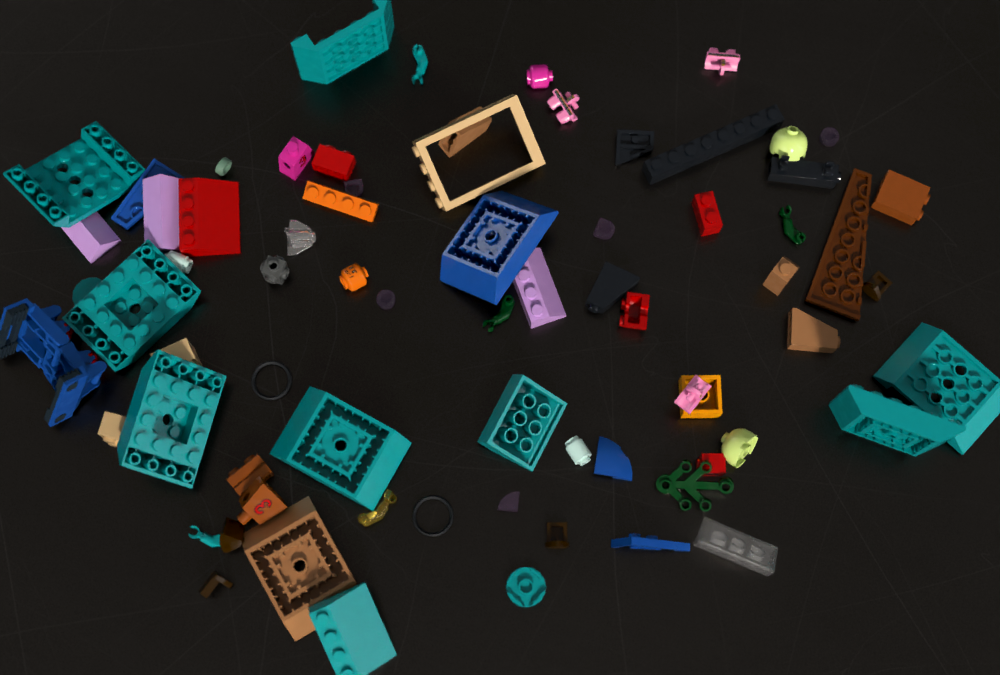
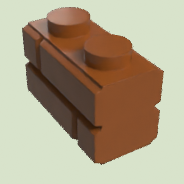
(243, 477)

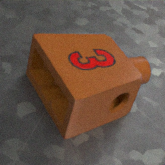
(260, 503)

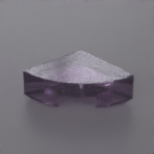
(510, 502)

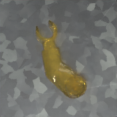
(379, 513)

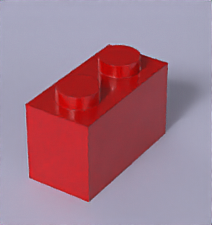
(333, 162)
(707, 213)

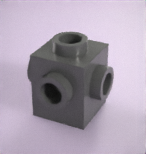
(275, 275)

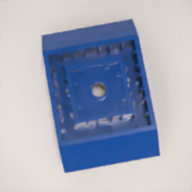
(490, 266)

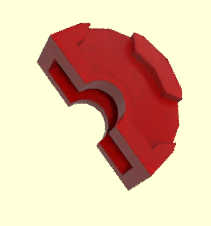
(635, 311)

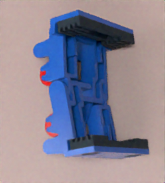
(67, 370)

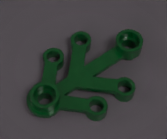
(691, 484)

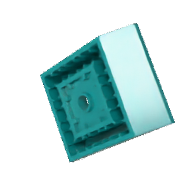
(105, 313)
(190, 399)
(891, 422)
(360, 469)

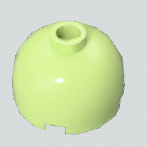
(789, 142)
(738, 445)

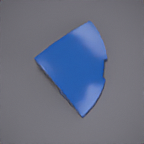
(612, 460)

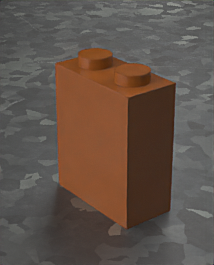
(901, 197)

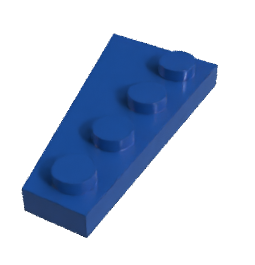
(131, 208)

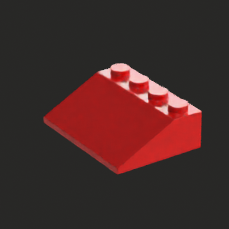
(209, 217)

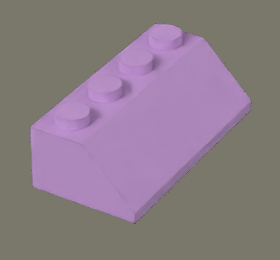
(538, 291)

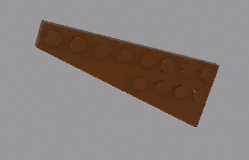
(840, 269)

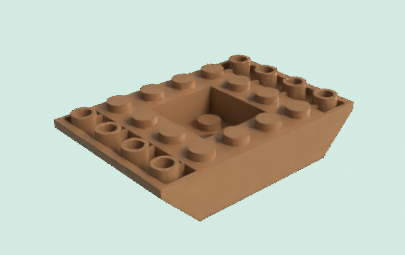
(275, 549)

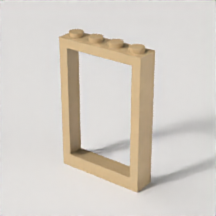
(427, 167)

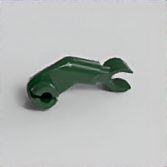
(794, 234)
(504, 313)

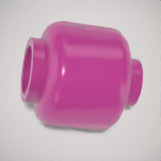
(539, 76)

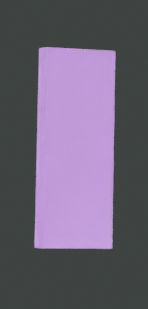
(161, 211)
(92, 236)

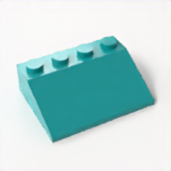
(522, 422)
(352, 631)

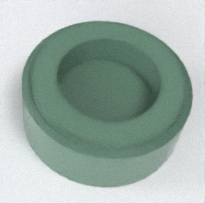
(223, 166)

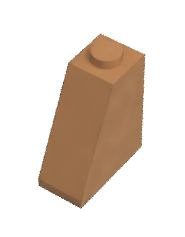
(461, 138)
(781, 275)
(810, 334)

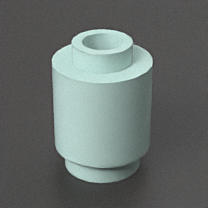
(180, 260)
(578, 451)

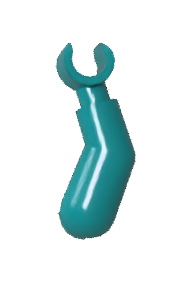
(422, 62)
(210, 540)

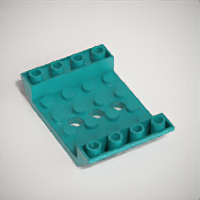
(346, 47)
(94, 161)
(919, 371)

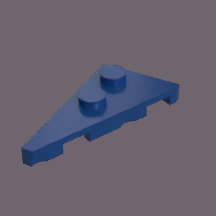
(649, 543)

